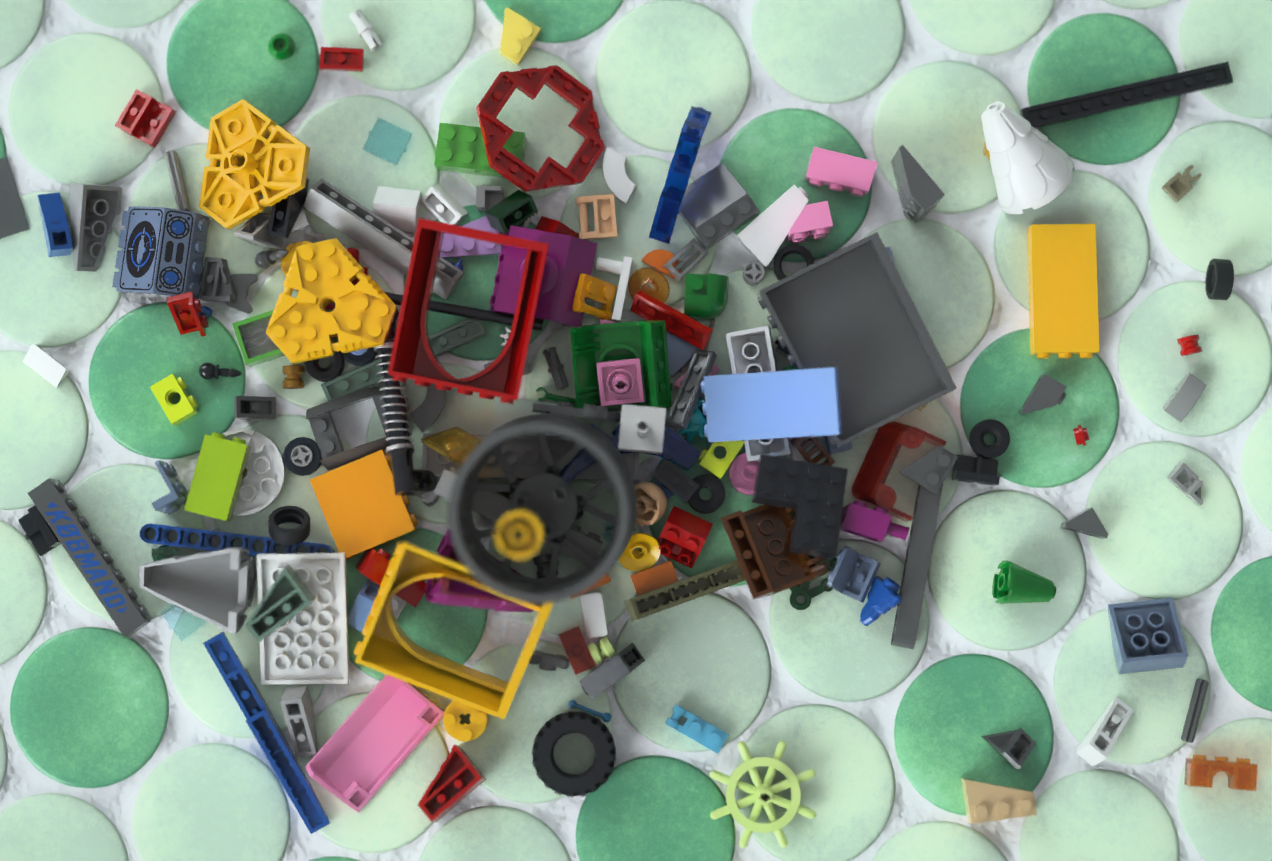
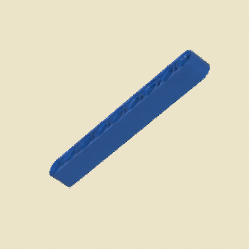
(227, 540)

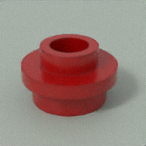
(1081, 435)

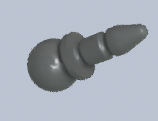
(265, 259)

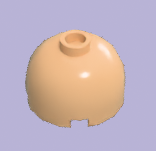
(650, 503)

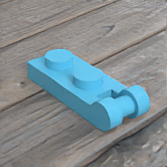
(697, 729)

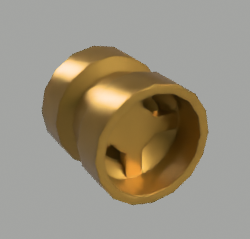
(293, 378)

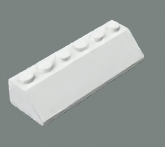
(752, 353)

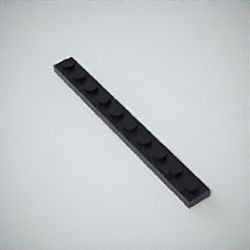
(1128, 95)

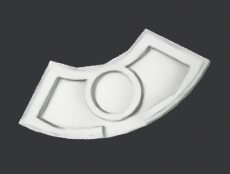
(616, 177)

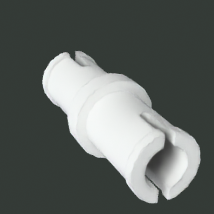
(365, 30)

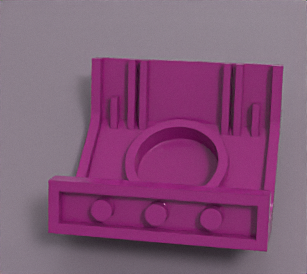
(564, 263)

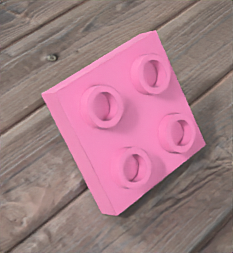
(620, 382)

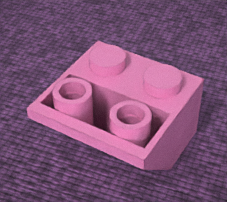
(812, 222)

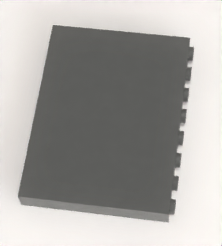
(861, 319)

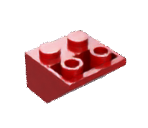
(683, 536)

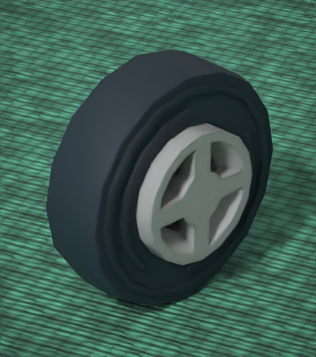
(295, 458)

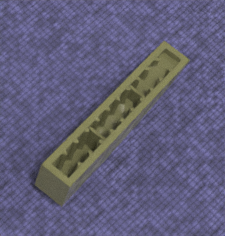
(684, 590)

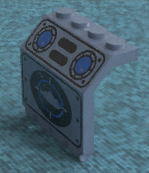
(161, 251)

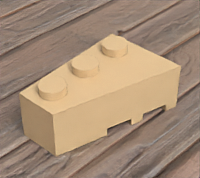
(995, 802)

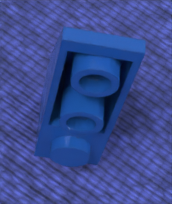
(55, 225)

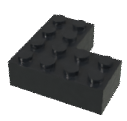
(813, 493)

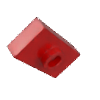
(341, 59)

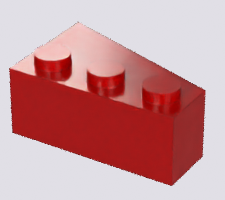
(375, 565)
(453, 783)

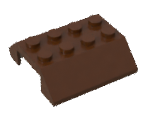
(762, 550)

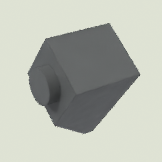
(1044, 395)

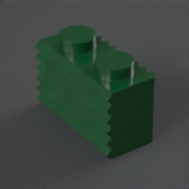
(511, 211)

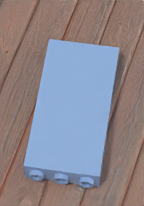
(772, 404)

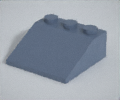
(1146, 636)

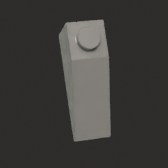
(300, 720)

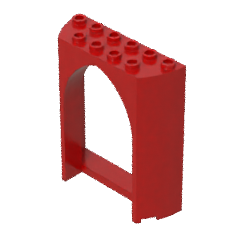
(412, 351)

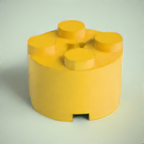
(513, 545)
(457, 729)

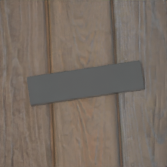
(690, 389)

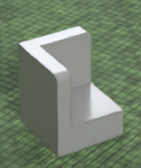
(488, 197)

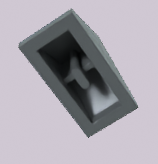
(1086, 523)

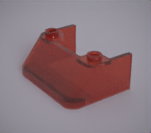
(879, 460)

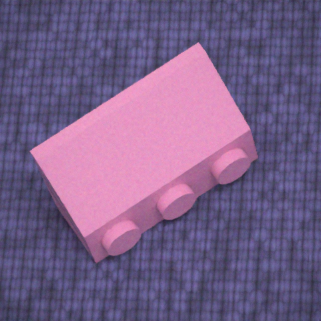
(840, 171)

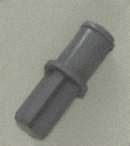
(556, 368)

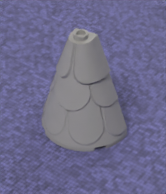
(206, 584)

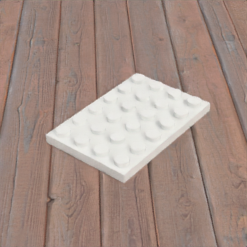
(314, 641)

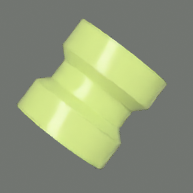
(601, 650)

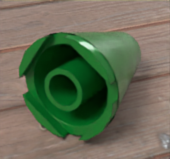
(1021, 585)

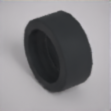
(790, 249)
(1219, 279)
(289, 536)

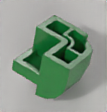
(705, 296)

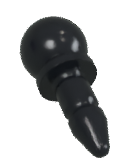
(209, 371)

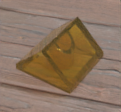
(452, 444)

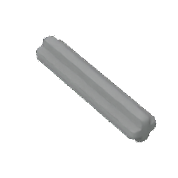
(177, 180)

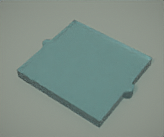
(387, 141)
(181, 621)

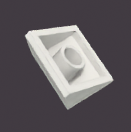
(398, 207)

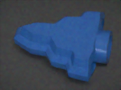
(881, 599)

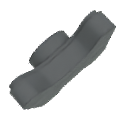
(241, 284)
(549, 661)

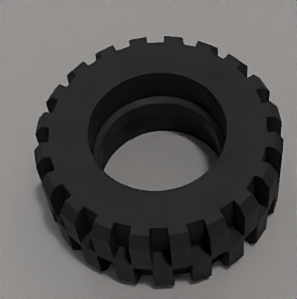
(567, 783)

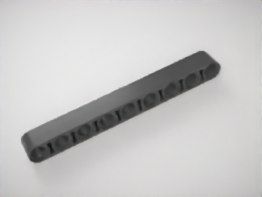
(916, 568)

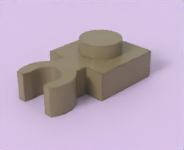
(1180, 185)

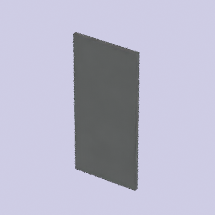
(11, 210)

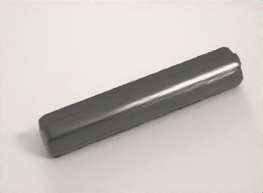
(1194, 710)

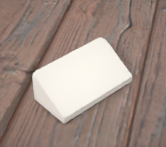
(443, 205)
(45, 365)
(594, 615)

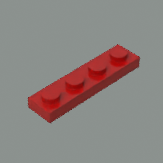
(675, 321)

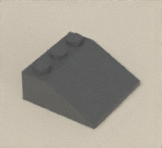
(915, 187)
(716, 206)

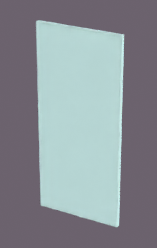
(507, 412)

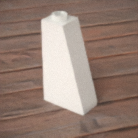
(769, 230)

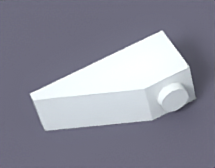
(1105, 732)

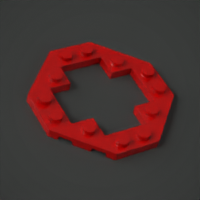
(497, 133)

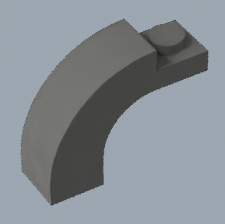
(430, 409)

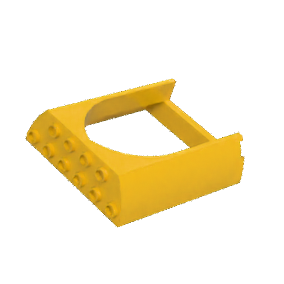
(395, 654)

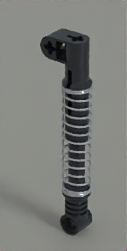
(400, 446)

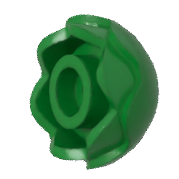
(287, 49)

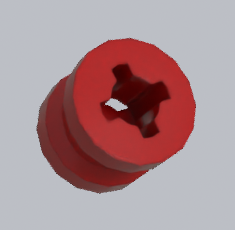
(1189, 345)

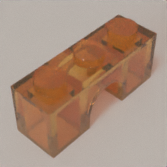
(1240, 774)

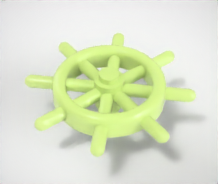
(762, 794)

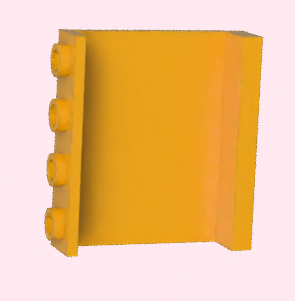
(363, 504)

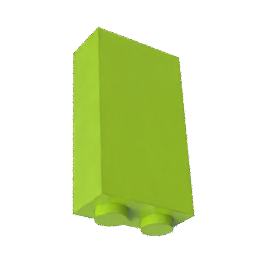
(218, 476)

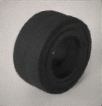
(326, 374)
(1001, 434)
(718, 494)

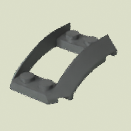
(328, 437)

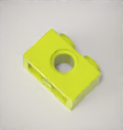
(165, 390)
(719, 466)

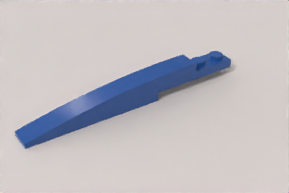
(267, 732)

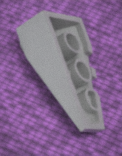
(91, 219)

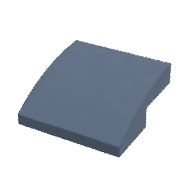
(679, 353)

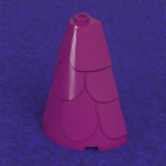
(456, 593)

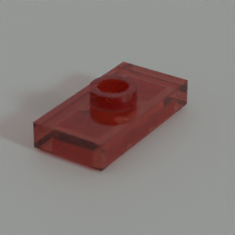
(577, 650)

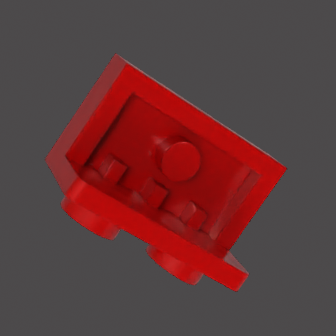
(187, 313)

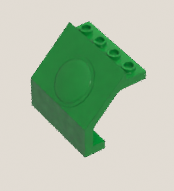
(618, 342)

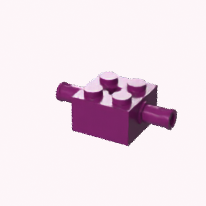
(870, 523)

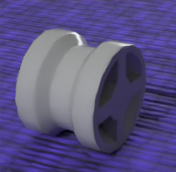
(753, 269)

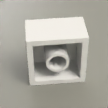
(642, 429)

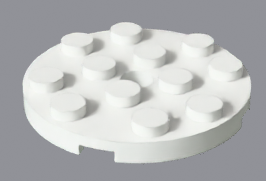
(264, 473)

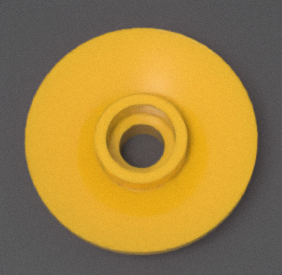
(644, 557)

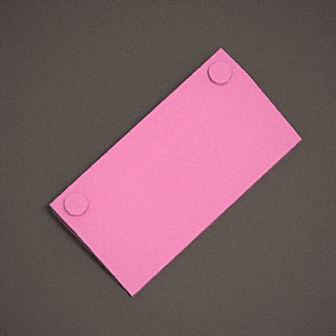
(374, 741)

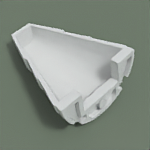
(1023, 161)

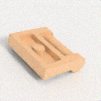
(603, 215)

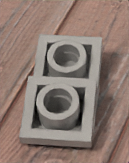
(1185, 397)

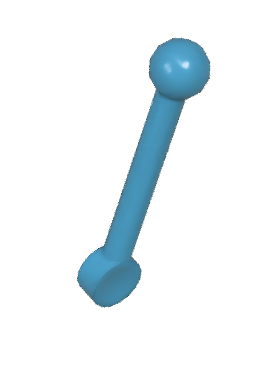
(606, 716)

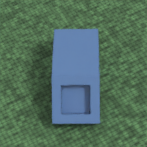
(363, 605)

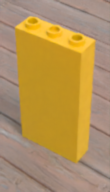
(1063, 290)

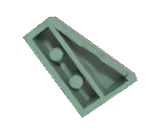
(281, 603)

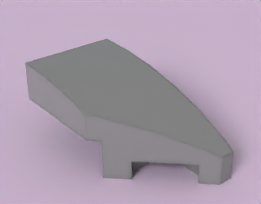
(1187, 482)

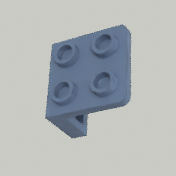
(177, 496)
(853, 574)

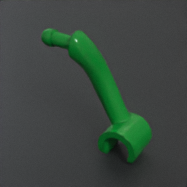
(557, 398)

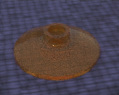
(640, 281)

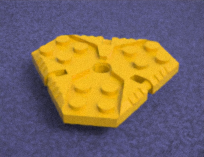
(254, 161)
(324, 276)

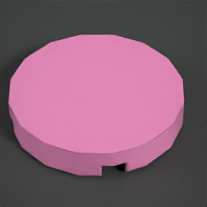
(743, 474)

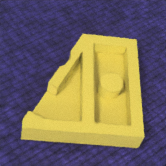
(517, 36)

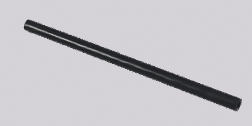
(468, 312)

